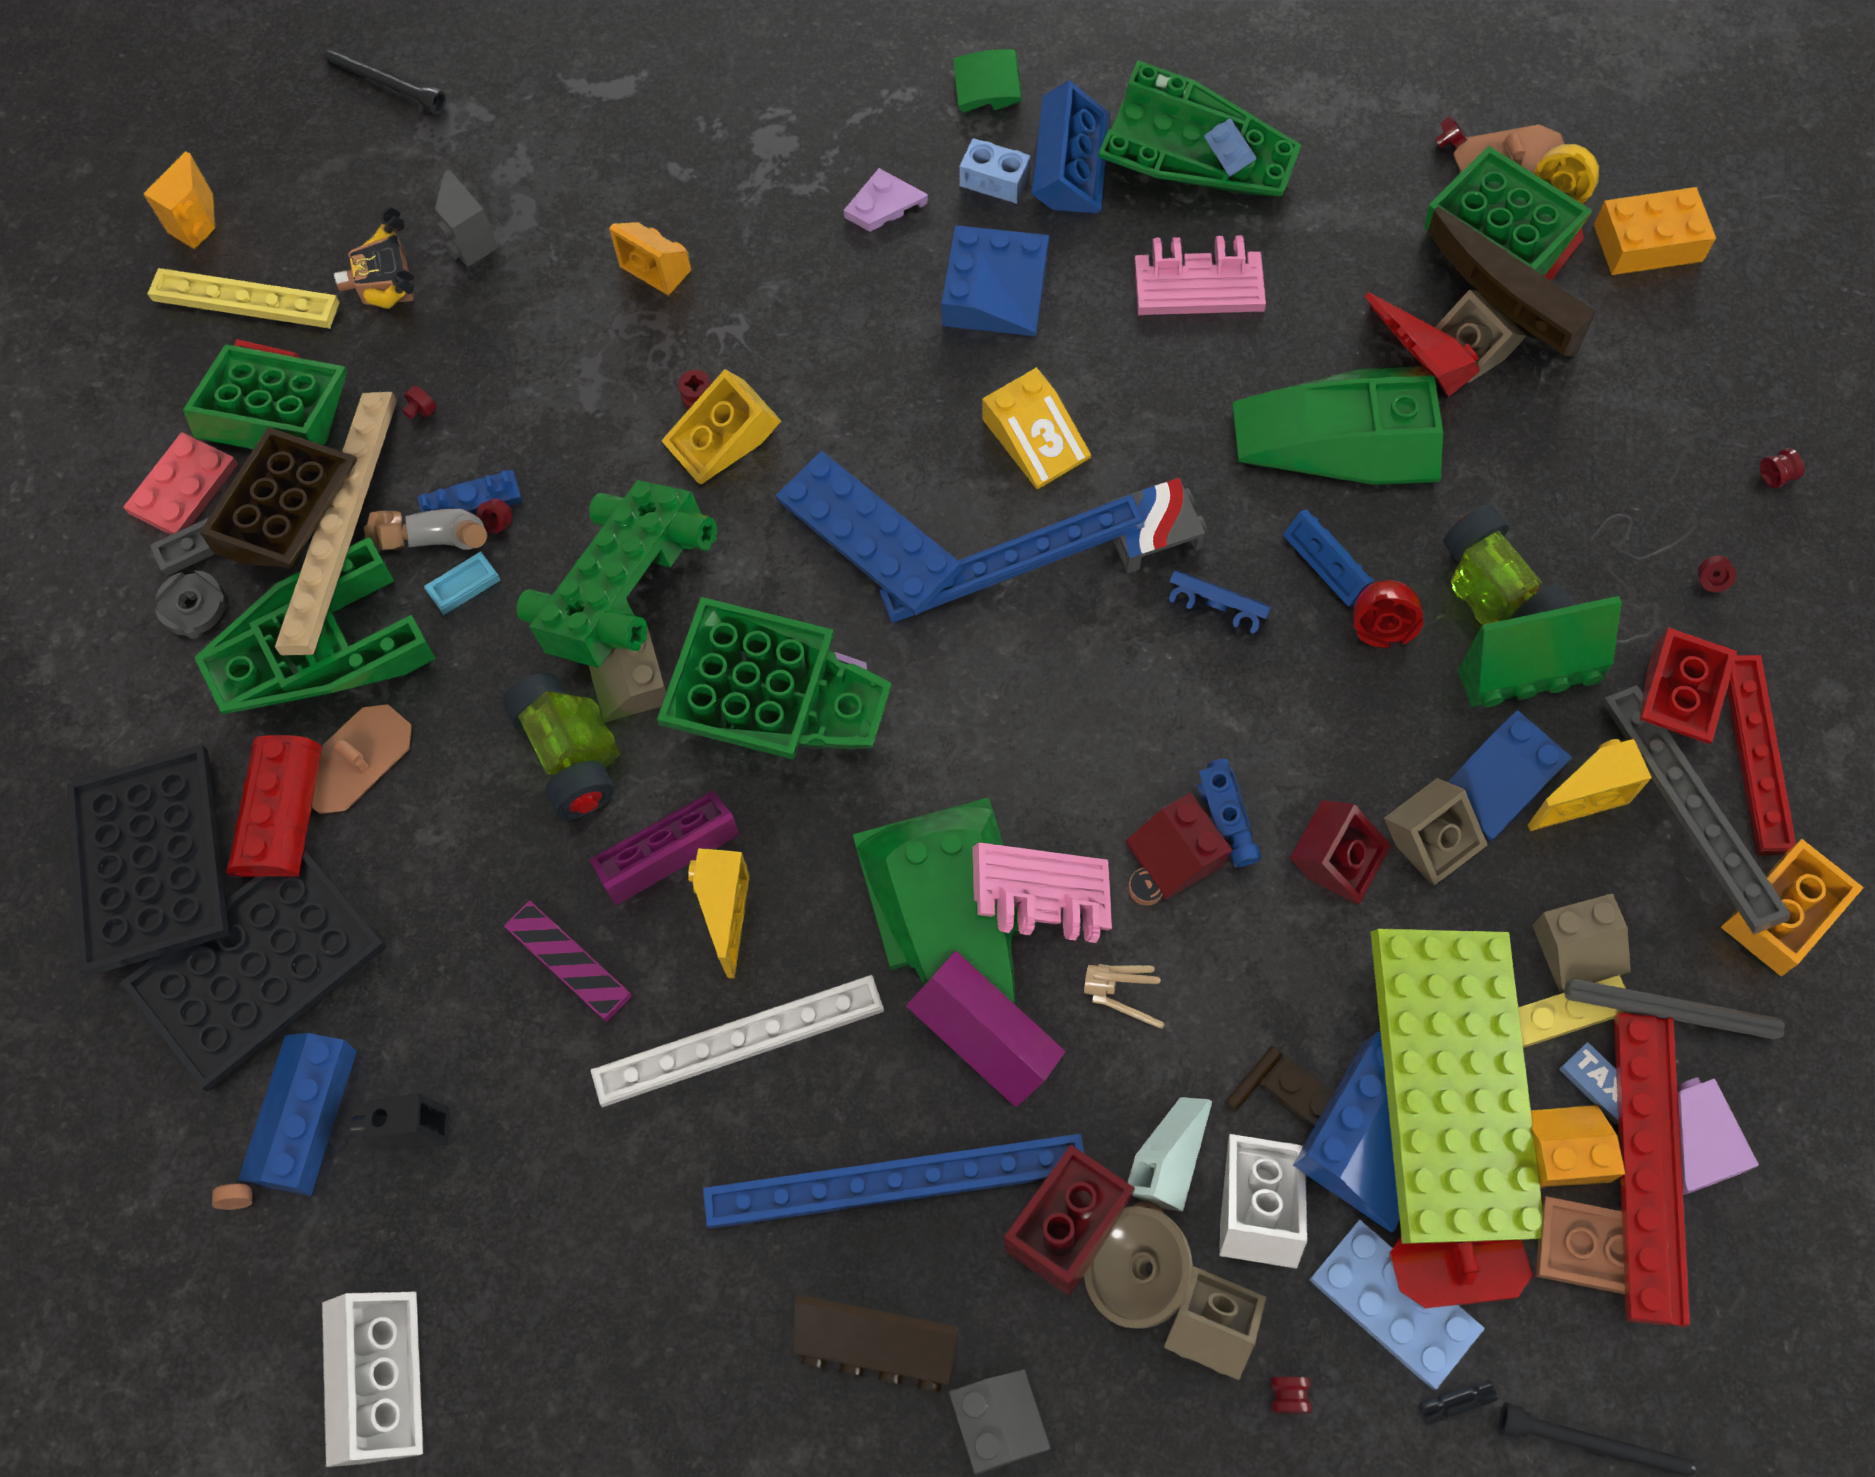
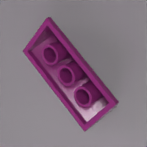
(664, 847)
(986, 1029)

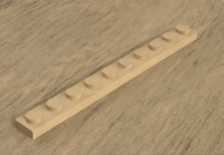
(335, 530)

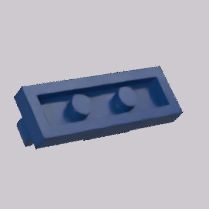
(473, 493)
(1327, 557)
(1219, 598)

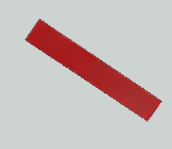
(1760, 757)

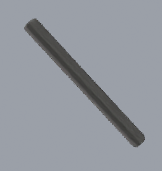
(1674, 1008)

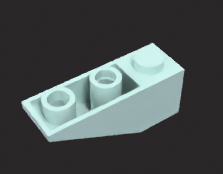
(1169, 1156)

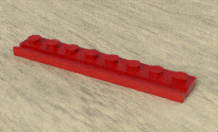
(1653, 1171)

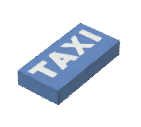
(1595, 1078)

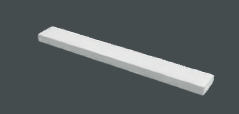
(736, 1041)

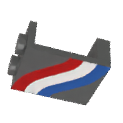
(1167, 522)

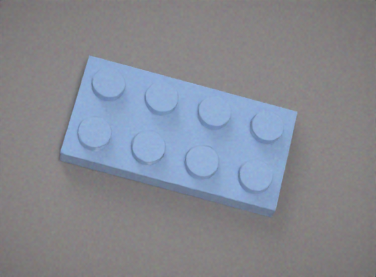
(1364, 1286)

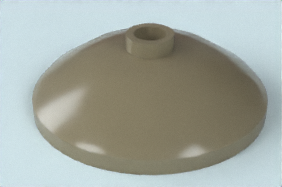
(1119, 1276)

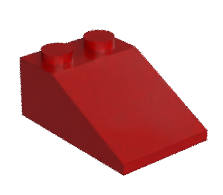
(1686, 684)

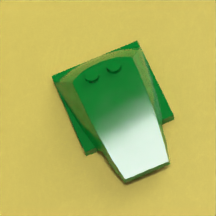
(770, 685)
(925, 893)

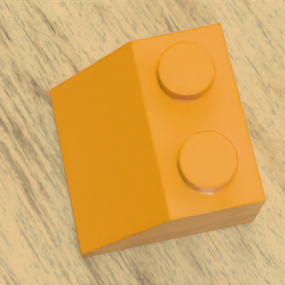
(183, 201)
(650, 255)
(1575, 1147)

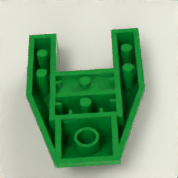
(250, 673)

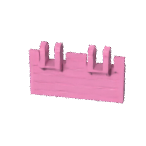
(1199, 285)
(1042, 888)

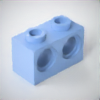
(994, 170)

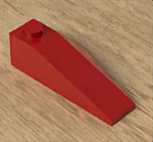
(1430, 347)

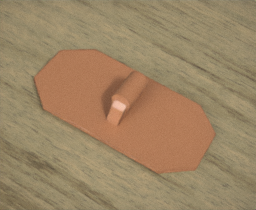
(1521, 145)
(359, 756)

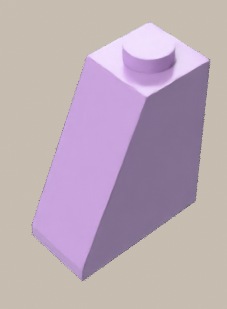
(1709, 1137)

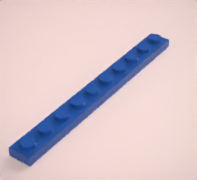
(885, 1182)

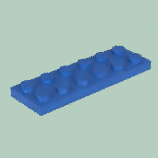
(869, 533)

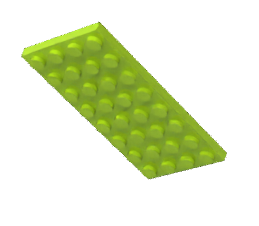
(1456, 1086)

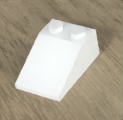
(1263, 1202)

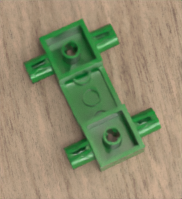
(590, 606)

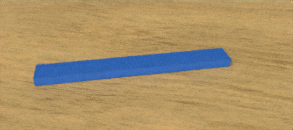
(1032, 551)

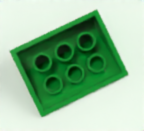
(1513, 209)
(262, 390)
(1541, 652)

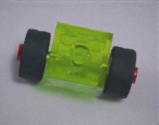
(1493, 574)
(567, 740)

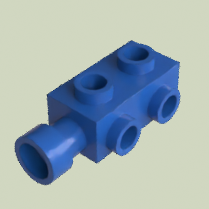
(1225, 802)

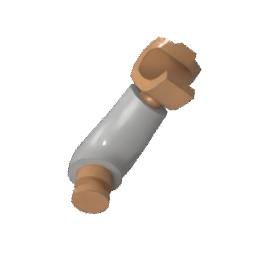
(432, 527)

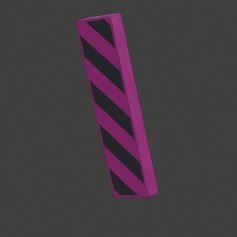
(568, 961)

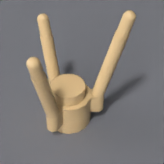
(1102, 981)

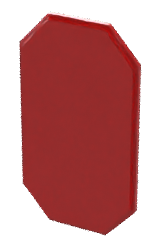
(1460, 1271)

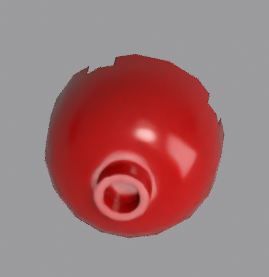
(1387, 613)

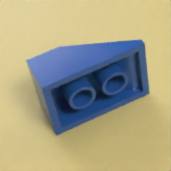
(1509, 772)

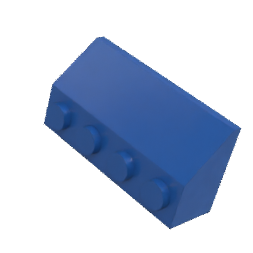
(1068, 145)
(298, 1113)

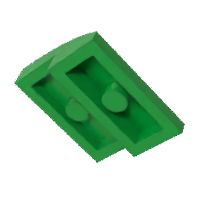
(987, 79)

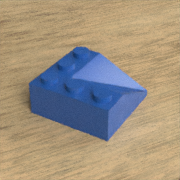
(995, 280)

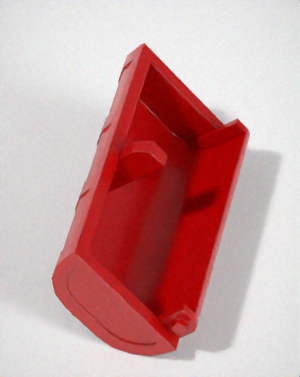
(275, 806)

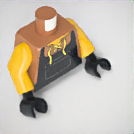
(380, 266)

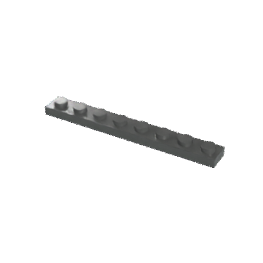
(1699, 815)

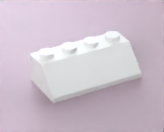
(371, 1378)

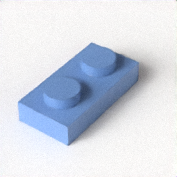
(1230, 147)

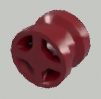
(690, 379)
(1780, 468)
(1291, 1395)

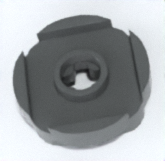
(203, 615)

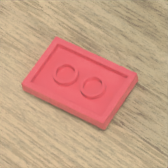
(180, 485)

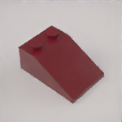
(1068, 1220)

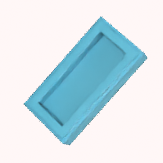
(462, 583)

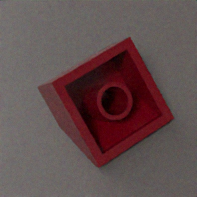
(1179, 846)
(1341, 850)

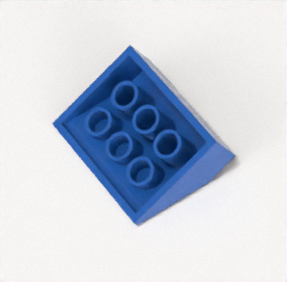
(1353, 1141)

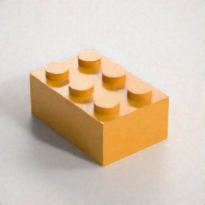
(1654, 231)
(1815, 897)

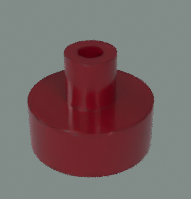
(1451, 133)
(418, 402)
(495, 515)
(1716, 573)

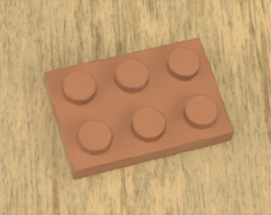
(1581, 1245)

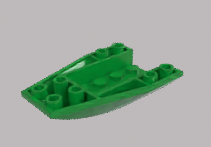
(1164, 132)
(1347, 427)

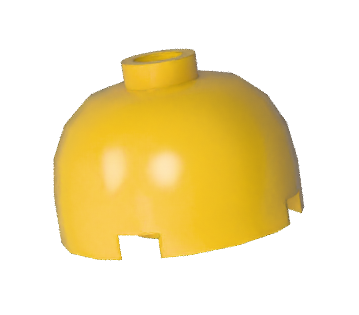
(1570, 170)

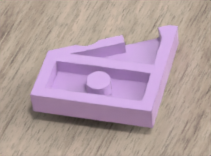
(882, 200)

